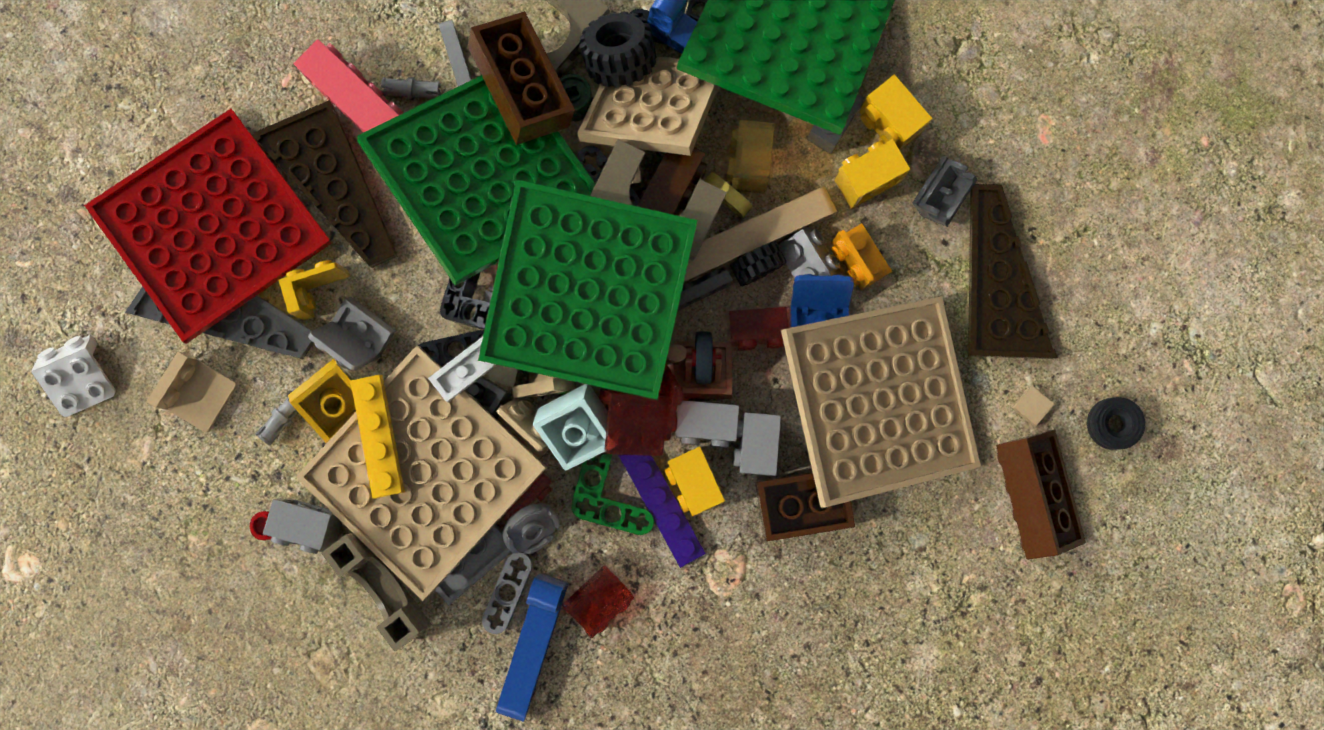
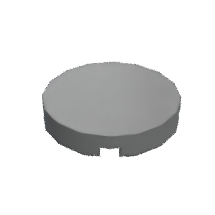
(530, 528)

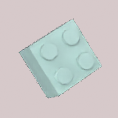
(573, 426)

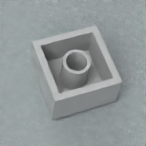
(707, 423)
(757, 444)
(302, 524)

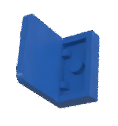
(819, 298)

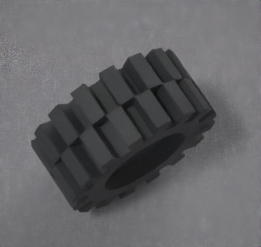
(758, 263)

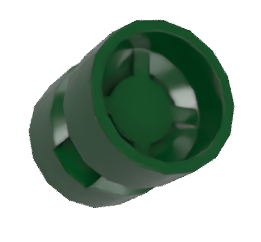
(578, 93)

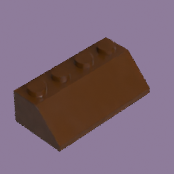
(1040, 495)

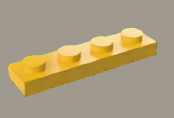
(377, 436)

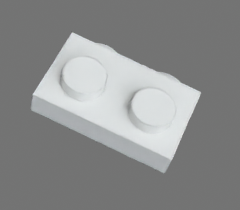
(73, 376)

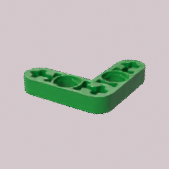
(594, 495)

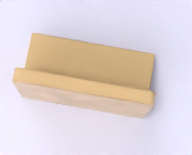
(542, 385)

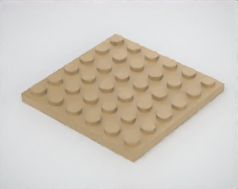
(880, 400)
(455, 470)

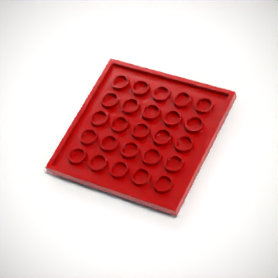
(207, 225)

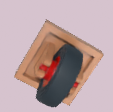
(706, 368)

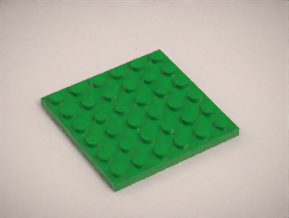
(789, 53)
(458, 173)
(587, 289)

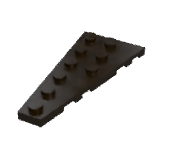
(324, 167)
(1002, 295)

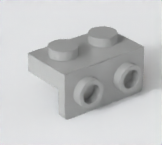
(808, 254)

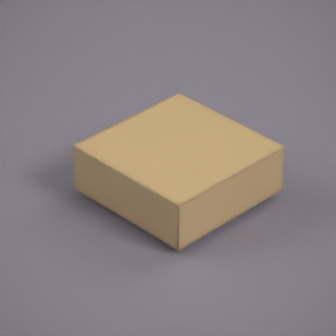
(1032, 405)

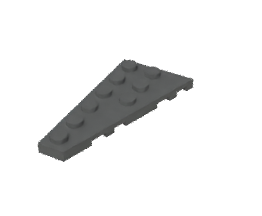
(252, 324)

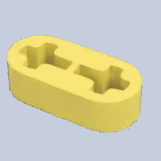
(733, 199)

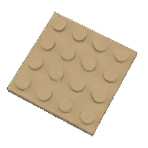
(652, 114)

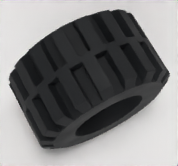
(618, 49)

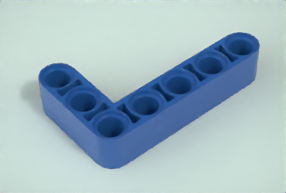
(671, 23)
(544, 604)

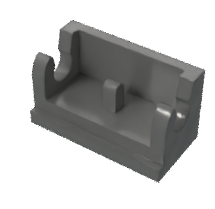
(944, 191)

